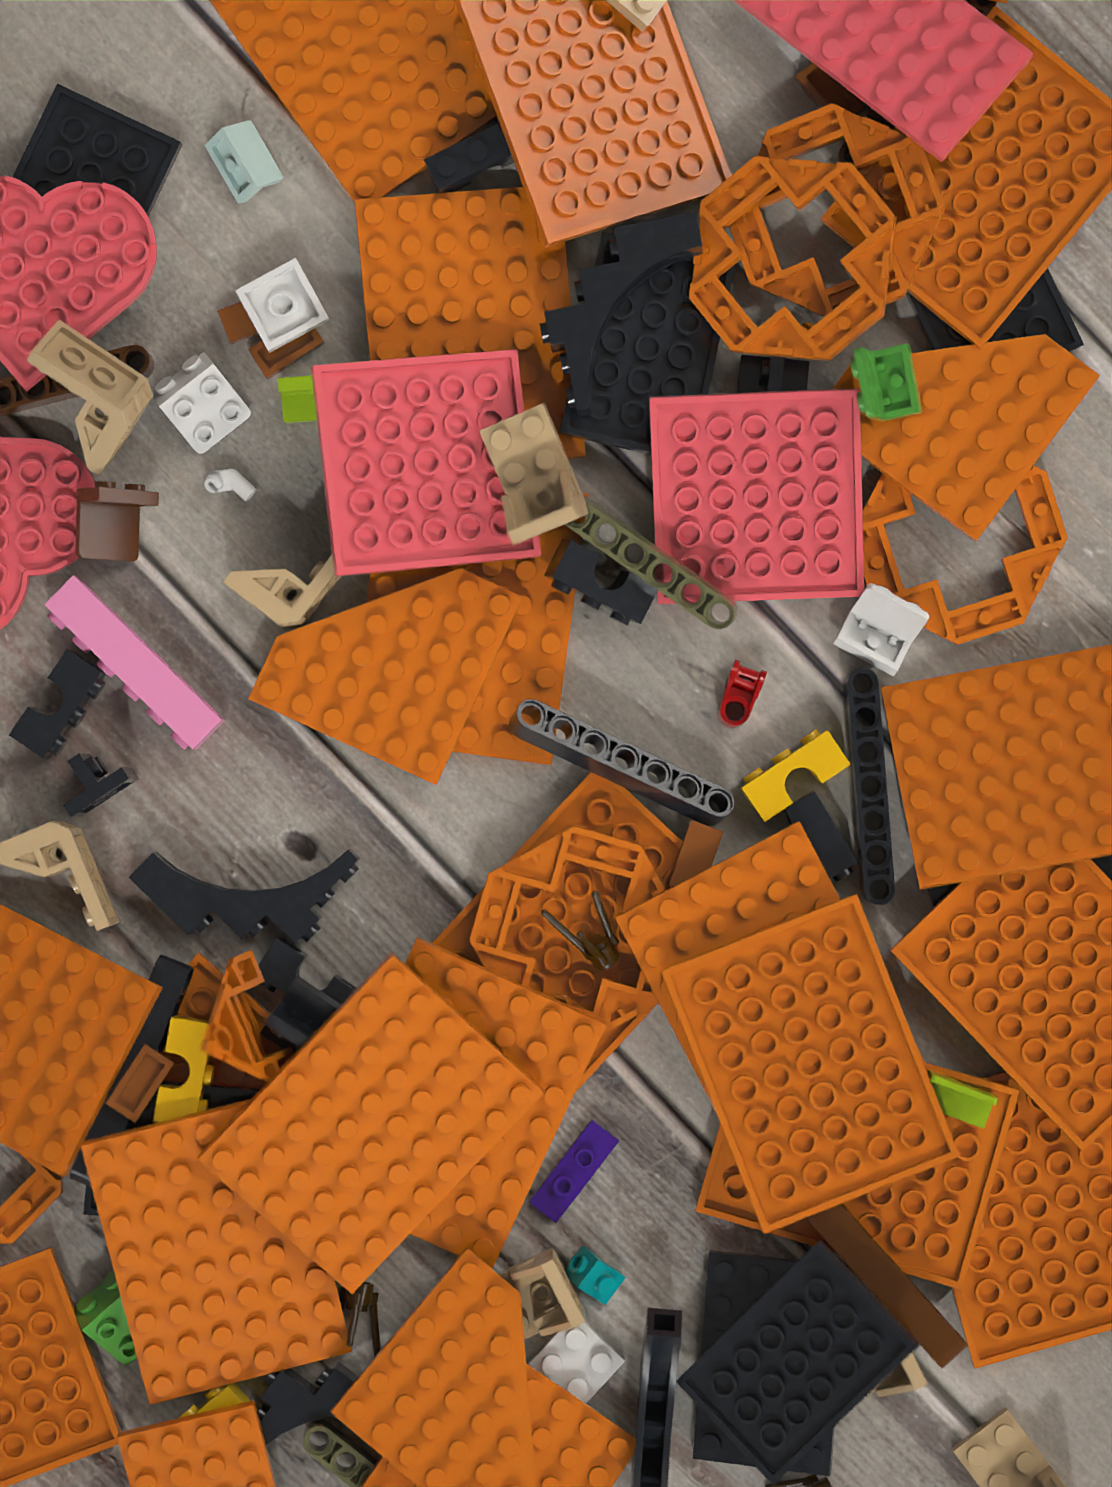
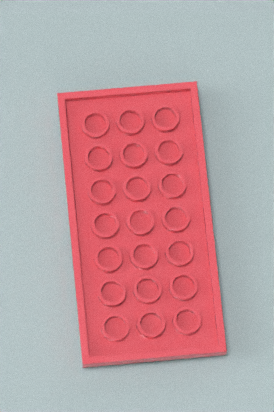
(912, 61)

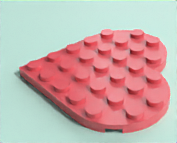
(67, 258)
(36, 514)

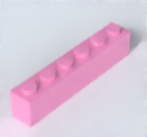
(134, 662)

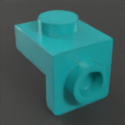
(594, 1275)

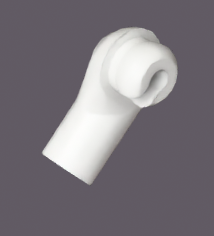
(229, 480)

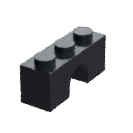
(463, 161)
(574, 570)
(78, 683)
(283, 965)

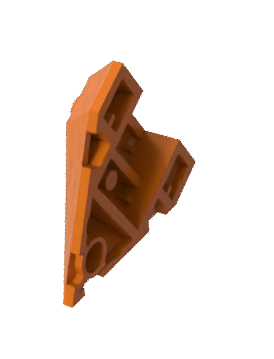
(232, 1029)

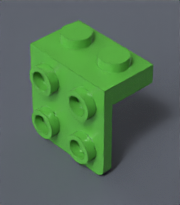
(886, 382)
(104, 1320)

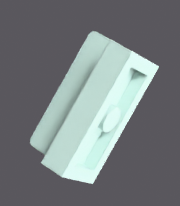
(243, 160)

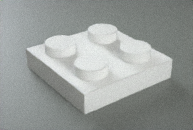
(282, 305)
(578, 1361)

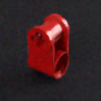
(740, 692)

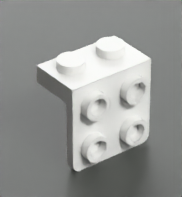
(201, 403)
(881, 628)

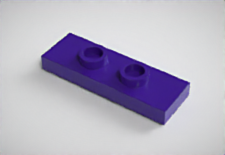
(573, 1171)

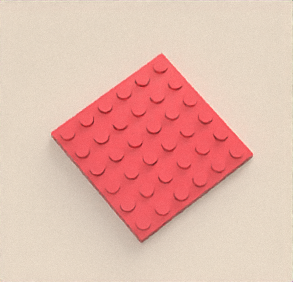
(409, 463)
(760, 492)

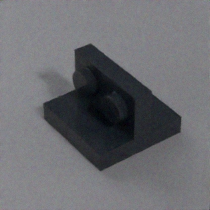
(772, 374)
(98, 788)
(298, 1015)

